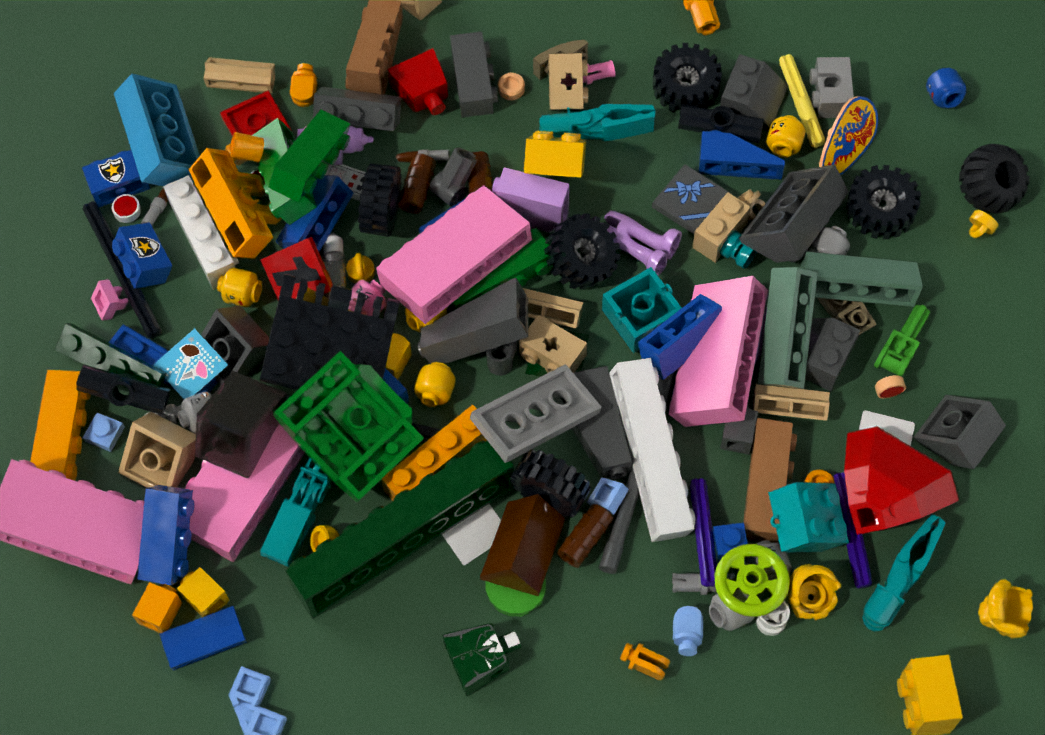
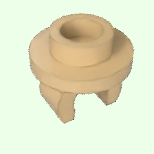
(750, 199)

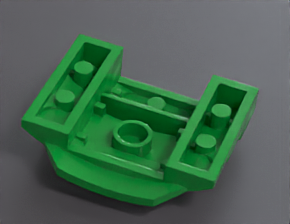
(350, 424)

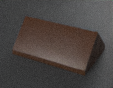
(523, 545)

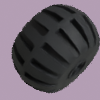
(994, 178)

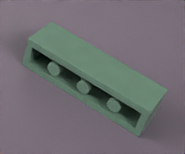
(864, 279)
(787, 327)

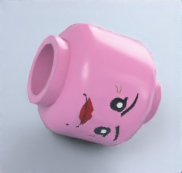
(371, 291)

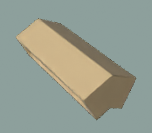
(239, 75)
(554, 308)
(791, 402)

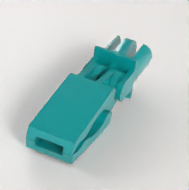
(604, 123)
(296, 515)
(888, 600)

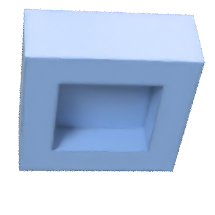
(103, 432)
(608, 494)

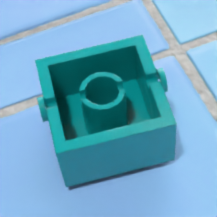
(639, 306)
(808, 517)

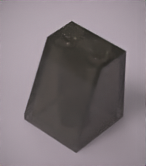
(237, 423)

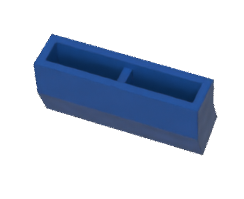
(202, 638)

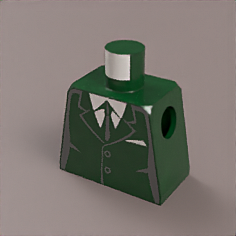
(479, 655)

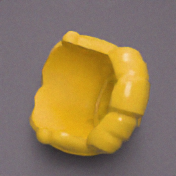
(818, 582)
(1007, 609)

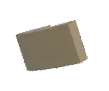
(540, 62)
(849, 312)

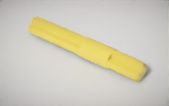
(802, 101)

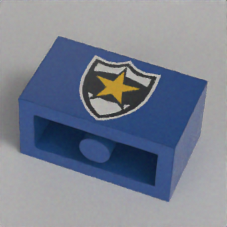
(113, 178)
(141, 255)

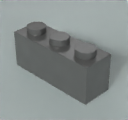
(473, 74)
(359, 107)

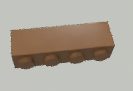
(767, 472)

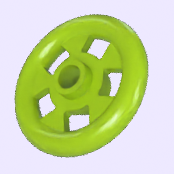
(752, 606)

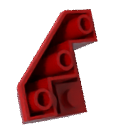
(892, 481)

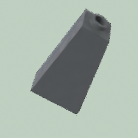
(478, 325)
(603, 434)

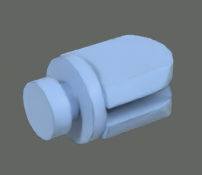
(688, 630)

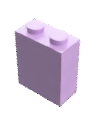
(535, 198)

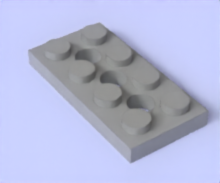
(535, 430)

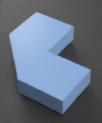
(246, 698)

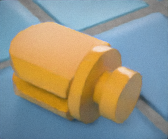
(303, 85)
(645, 661)

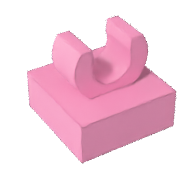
(106, 299)

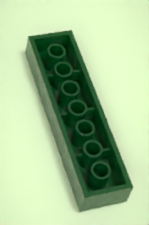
(399, 528)

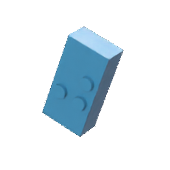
(156, 129)

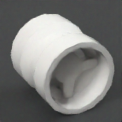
(779, 617)

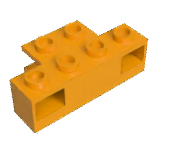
(229, 200)

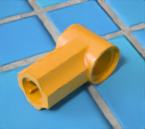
(703, 15)
(245, 148)

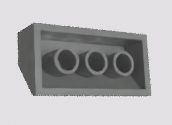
(796, 213)

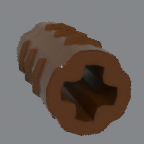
(481, 173)
(417, 183)
(585, 535)

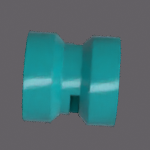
(739, 252)

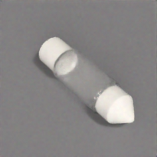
(335, 261)

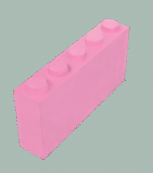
(454, 254)
(719, 371)
(232, 505)
(70, 521)

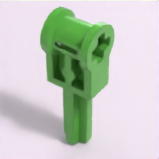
(903, 345)

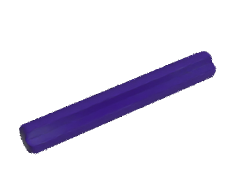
(703, 531)
(856, 546)

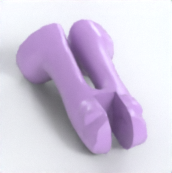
(627, 228)

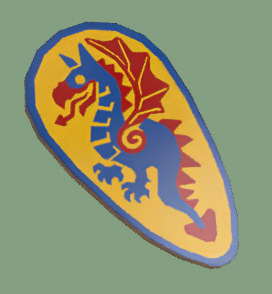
(850, 134)

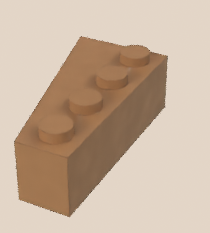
(374, 47)

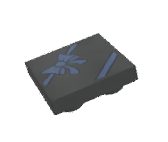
(688, 198)

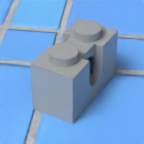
(832, 85)

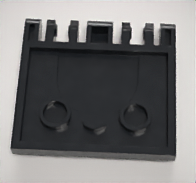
(311, 334)

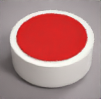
(126, 208)

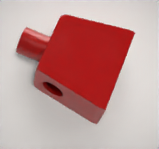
(420, 82)

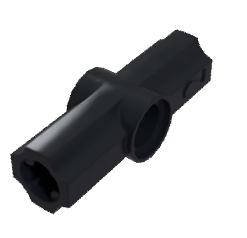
(704, 119)
(104, 385)

